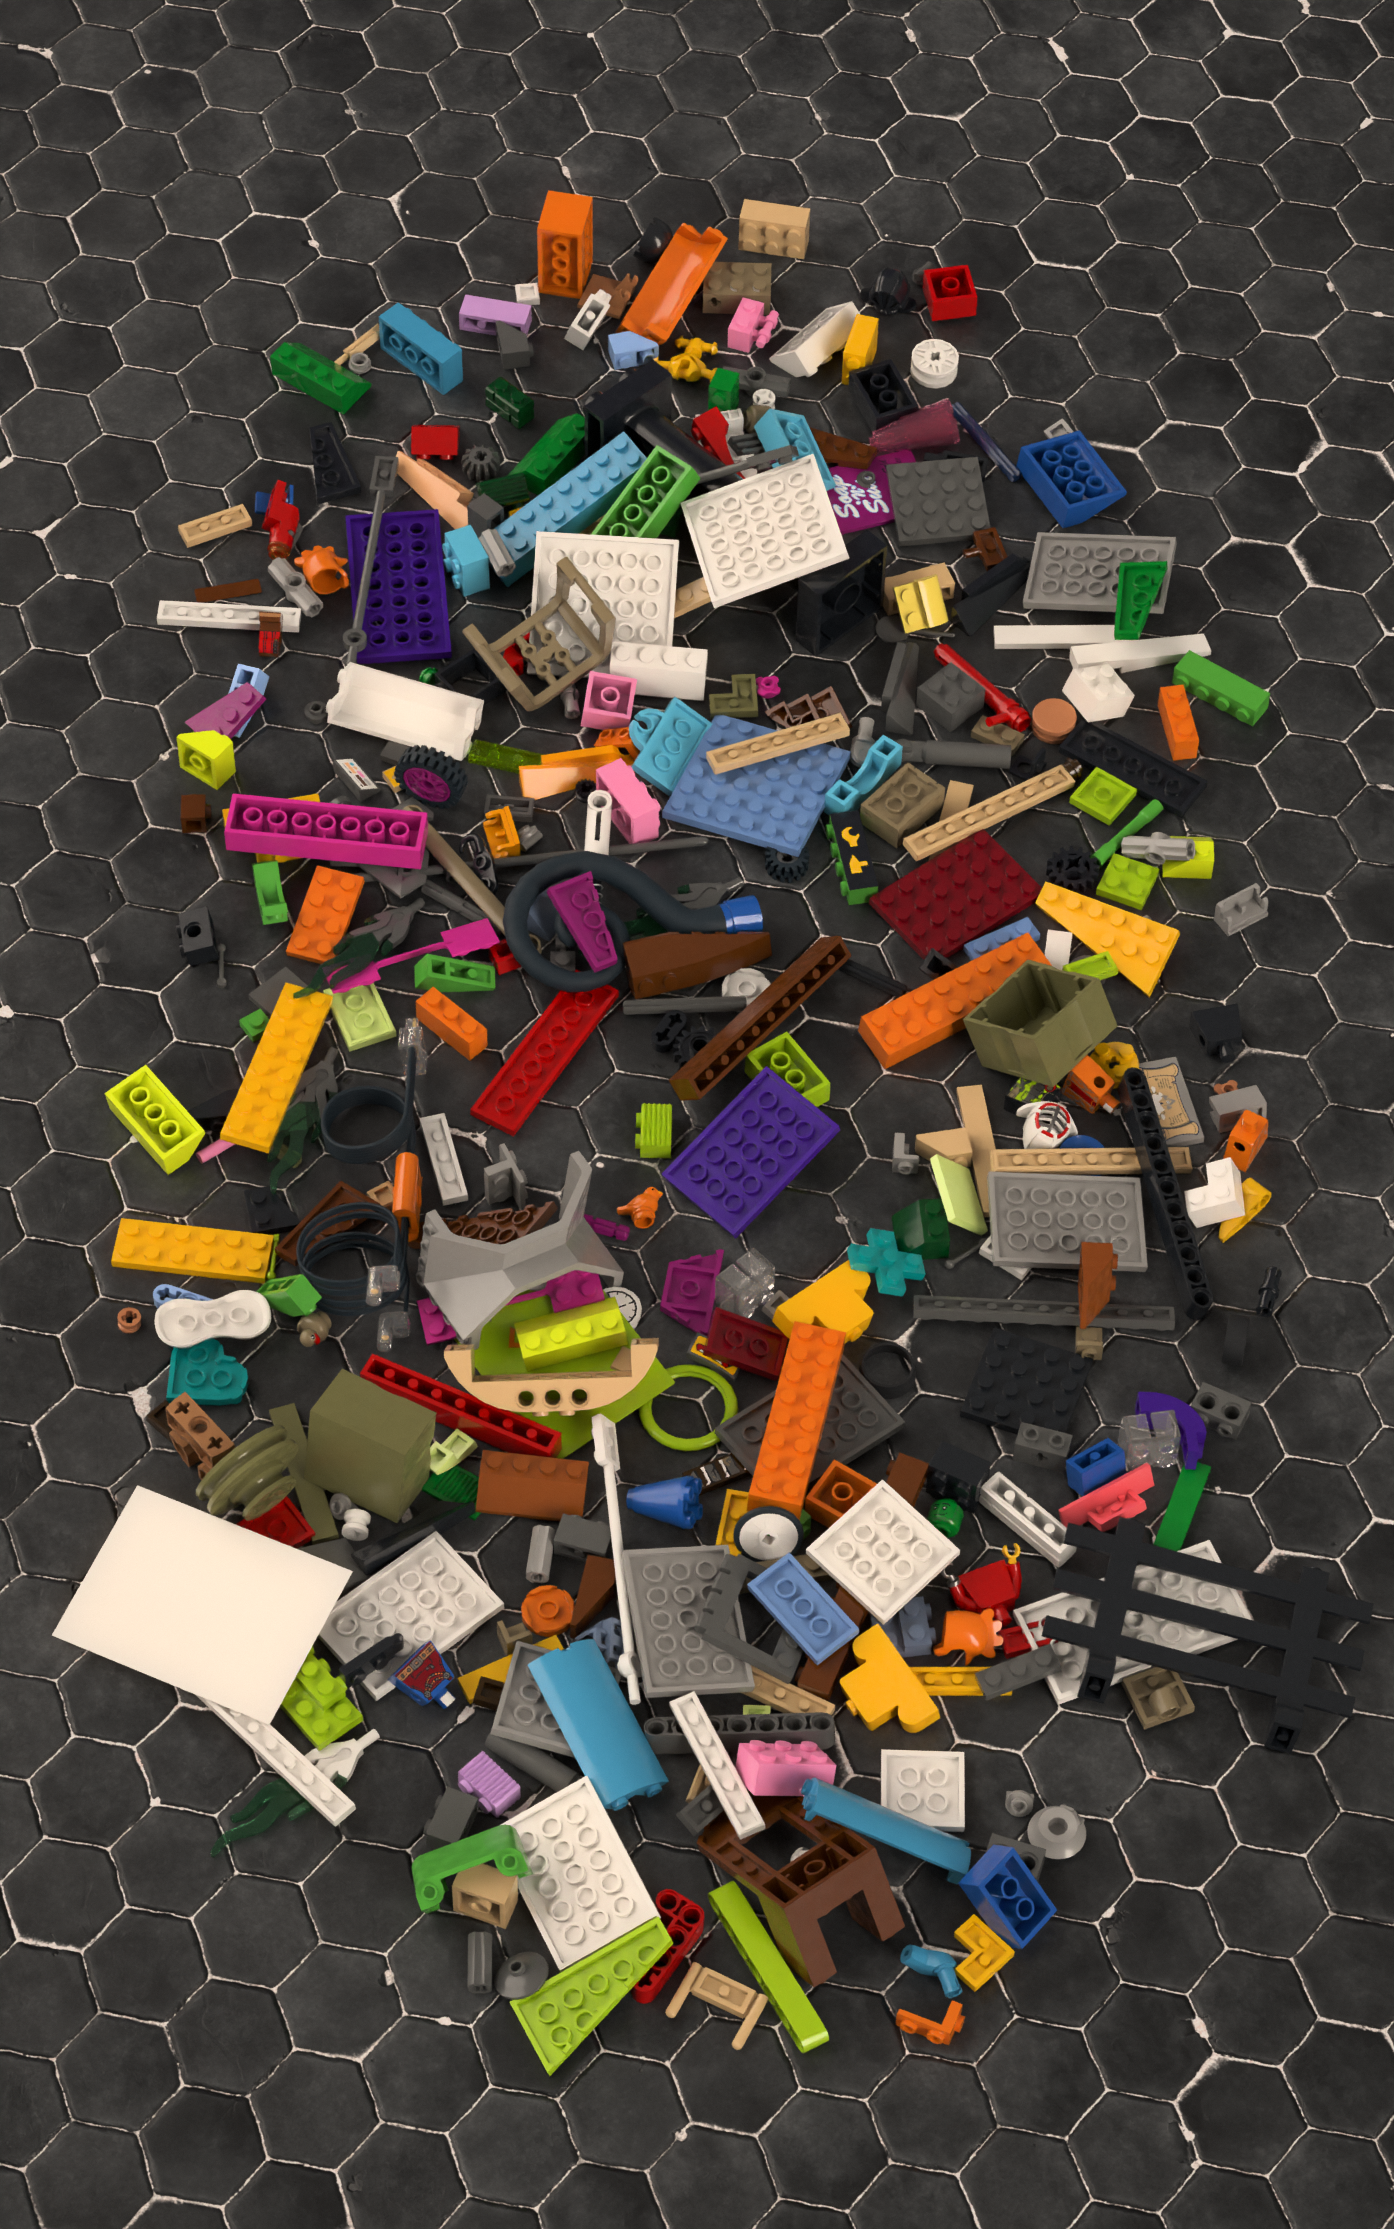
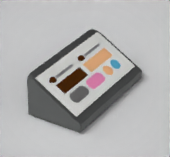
(355, 778)

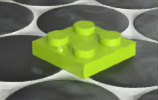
(1103, 796)
(1127, 881)

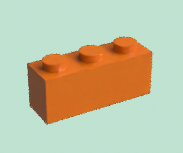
(1178, 722)
(451, 1023)

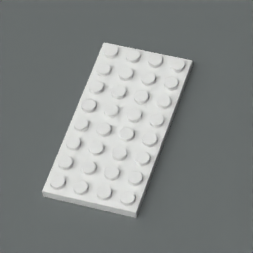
(1136, 1625)

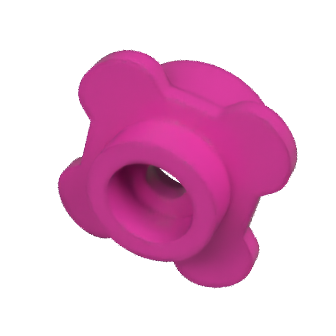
(768, 686)

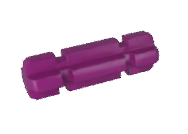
(608, 1227)

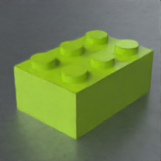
(791, 1065)

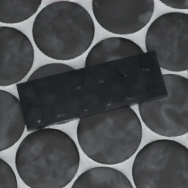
(1135, 765)

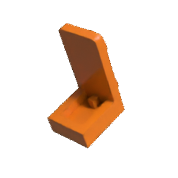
(618, 737)
(931, 2030)

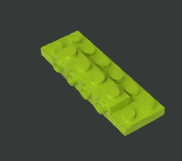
(320, 1703)

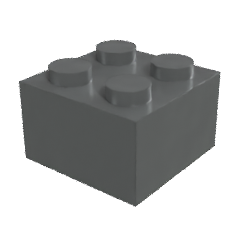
(950, 697)

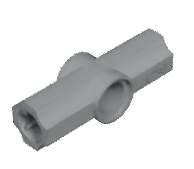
(295, 587)
(1158, 848)

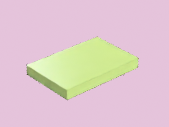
(361, 1016)
(958, 1195)

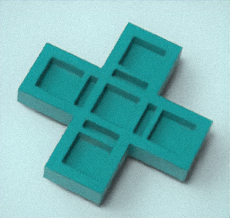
(886, 1262)

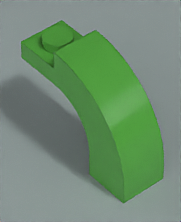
(269, 892)

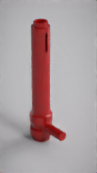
(1006, 708)

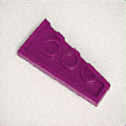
(581, 912)

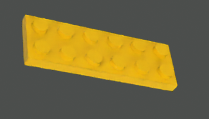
(192, 1250)

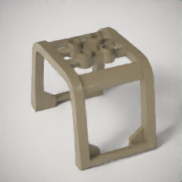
(566, 576)

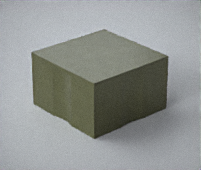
(1040, 1023)
(369, 1445)

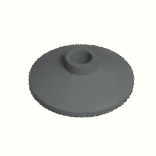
(521, 1975)

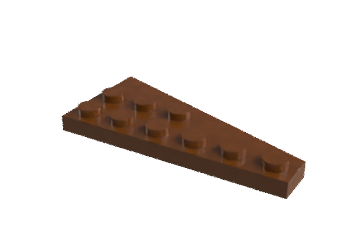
(497, 1225)

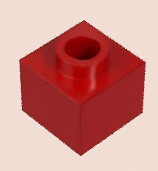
(502, 958)

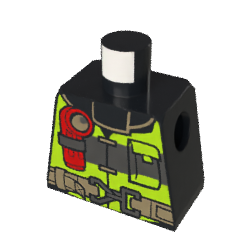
(1027, 1092)

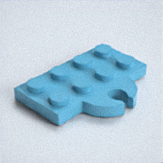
(666, 743)

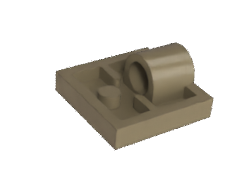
(1157, 1696)

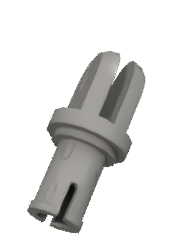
(862, 742)

